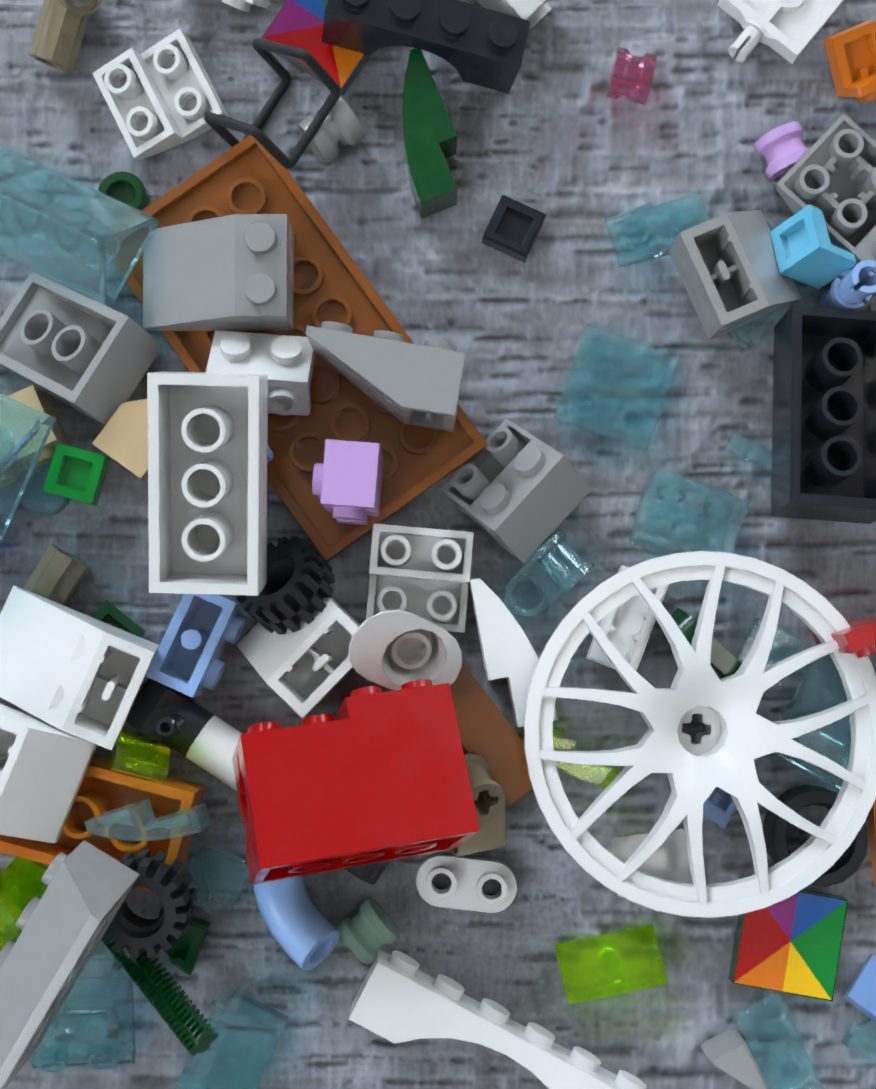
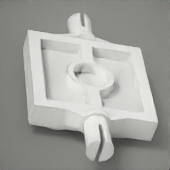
(780, 24)

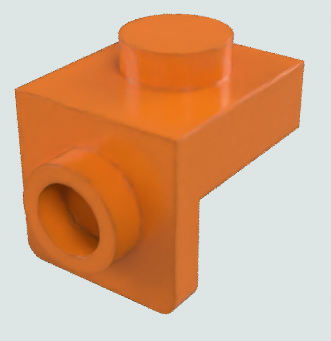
(854, 61)

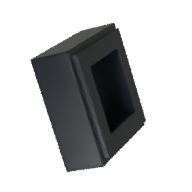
(513, 228)

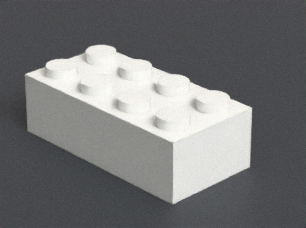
(207, 482)

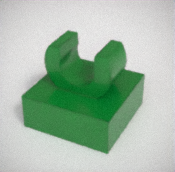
(76, 474)

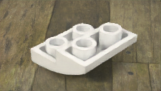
(159, 95)
(421, 573)

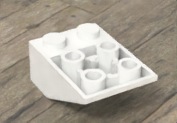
(70, 667)

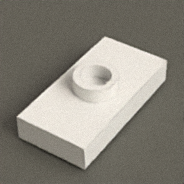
(627, 629)

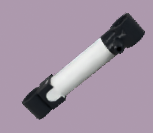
(203, 739)

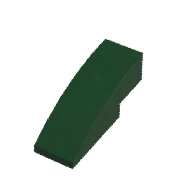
(427, 139)

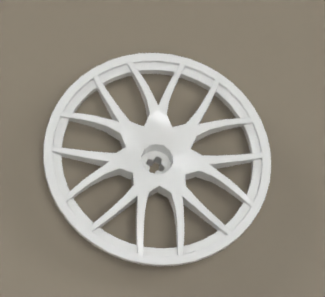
(721, 753)

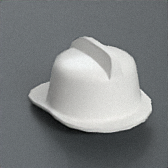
(404, 648)

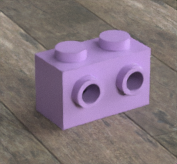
(349, 480)

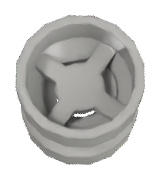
(337, 130)

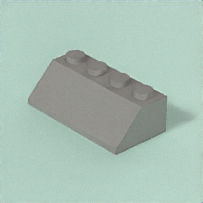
(55, 947)

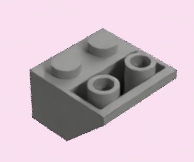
(732, 271)
(517, 489)

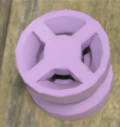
(781, 149)

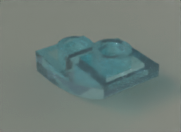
(651, 231)

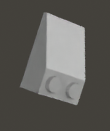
(220, 275)
(74, 347)

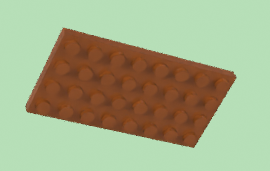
(325, 289)

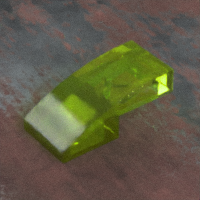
(140, 757)

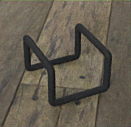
(264, 48)

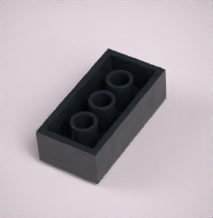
(824, 415)

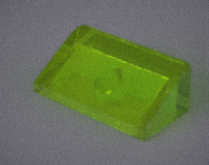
(610, 964)

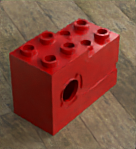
(356, 786)

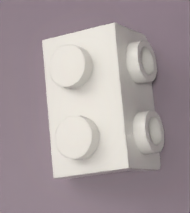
(282, 357)

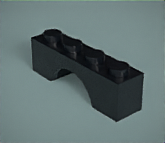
(475, 40)

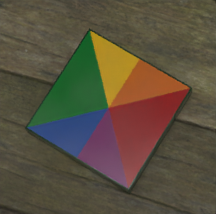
(791, 945)

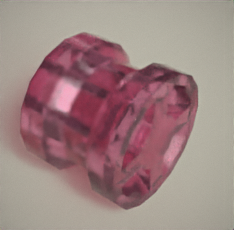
(631, 76)

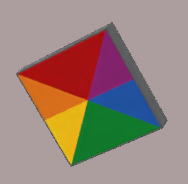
(301, 26)

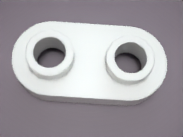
(467, 879)

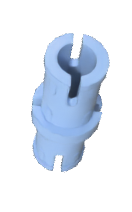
(852, 288)

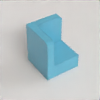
(806, 251)

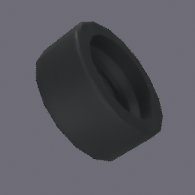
(775, 834)

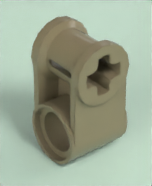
(489, 806)

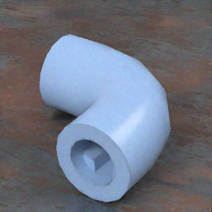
(296, 921)

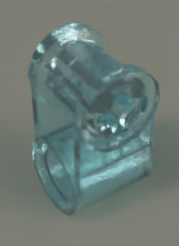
(552, 573)

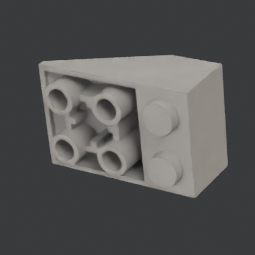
(840, 181)
(405, 378)

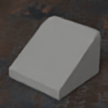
(733, 1056)

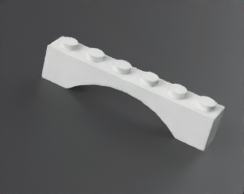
(411, 1005)

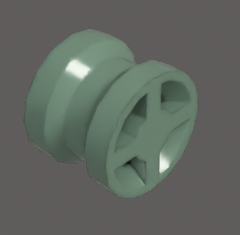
(368, 931)

